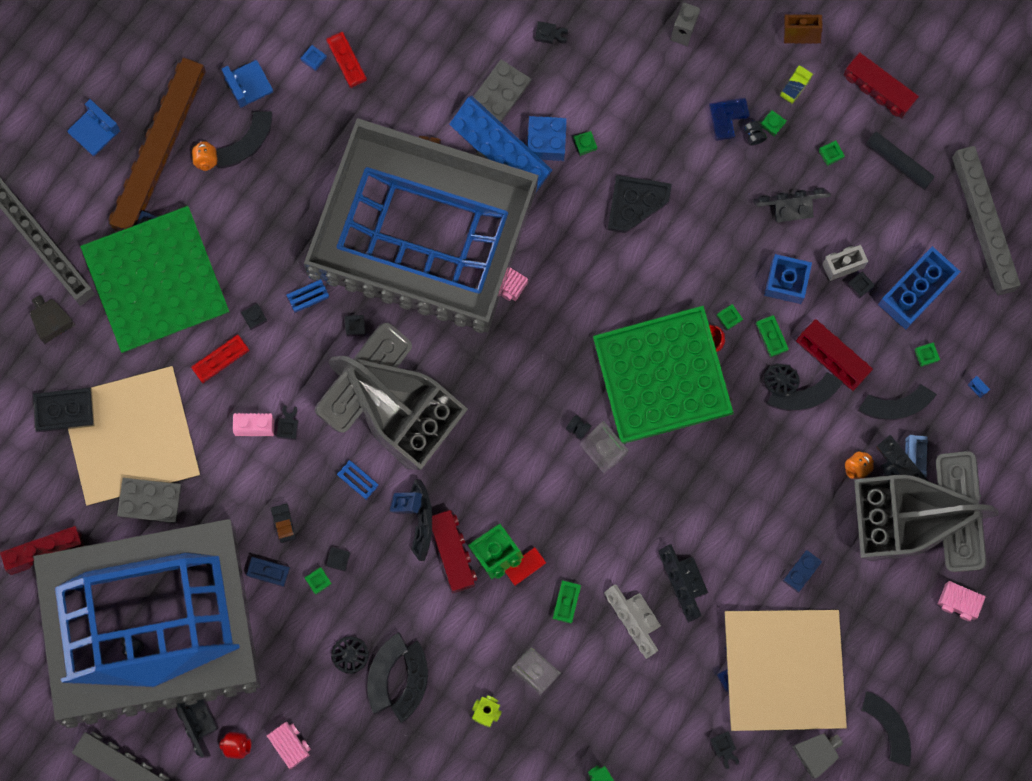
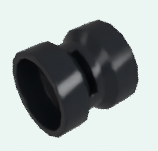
(755, 133)
(578, 427)

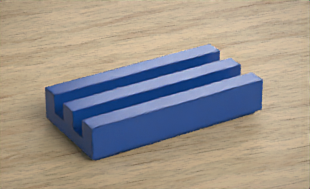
(305, 289)
(346, 469)

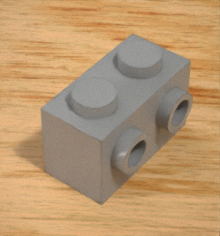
(845, 262)

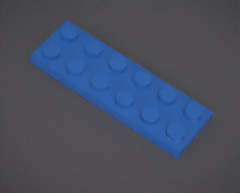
(496, 140)

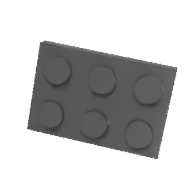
(502, 89)
(149, 500)

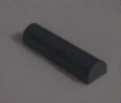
(900, 160)

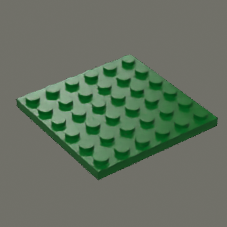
(154, 279)
(662, 375)

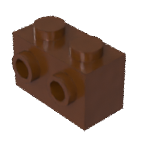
(802, 29)

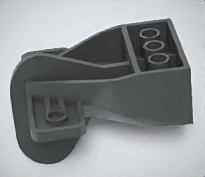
(402, 407)
(910, 515)

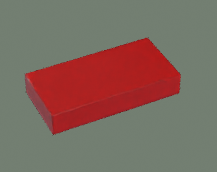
(529, 564)

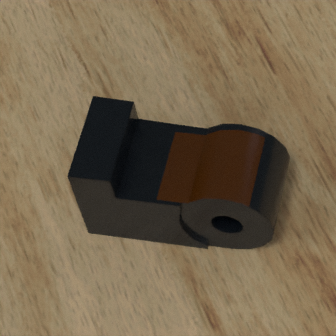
(283, 522)

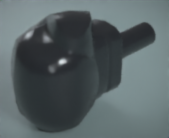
(138, 646)

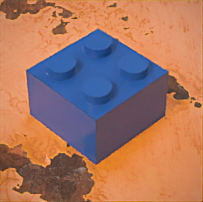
(547, 137)
(788, 279)

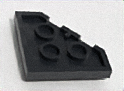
(636, 201)

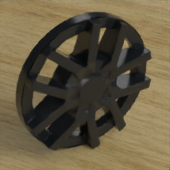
(781, 379)
(350, 655)

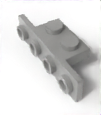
(636, 618)

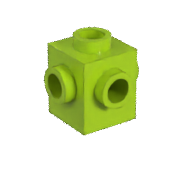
(483, 718)

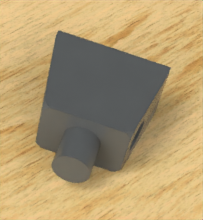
(685, 21)
(818, 753)

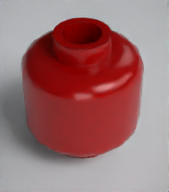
(235, 745)

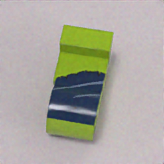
(796, 84)

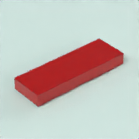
(346, 59)
(220, 359)

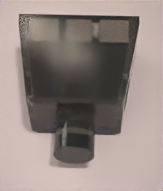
(49, 319)

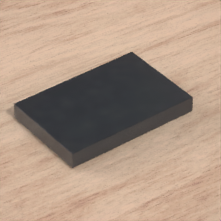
(63, 410)

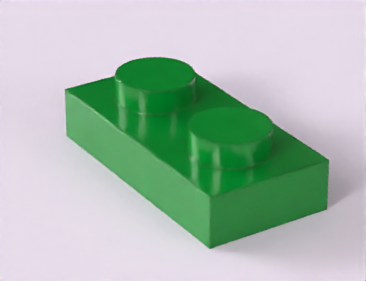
(772, 336)
(566, 602)

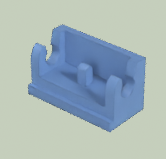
(917, 451)

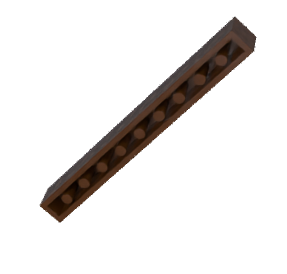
(158, 145)

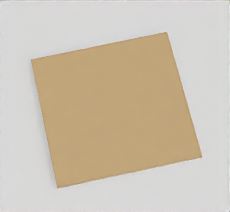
(135, 436)
(785, 670)

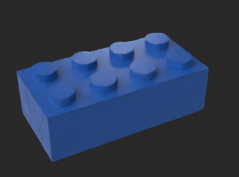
(919, 288)

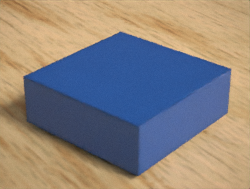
(313, 58)
(978, 386)

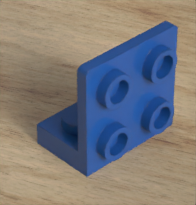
(247, 83)
(94, 129)

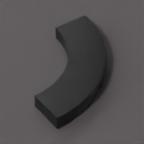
(248, 144)
(807, 398)
(899, 408)
(424, 529)
(379, 672)
(416, 683)
(894, 726)

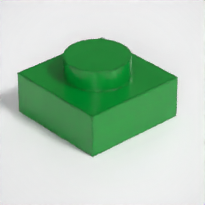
(773, 123)
(585, 143)
(831, 153)
(729, 317)
(927, 354)
(318, 581)

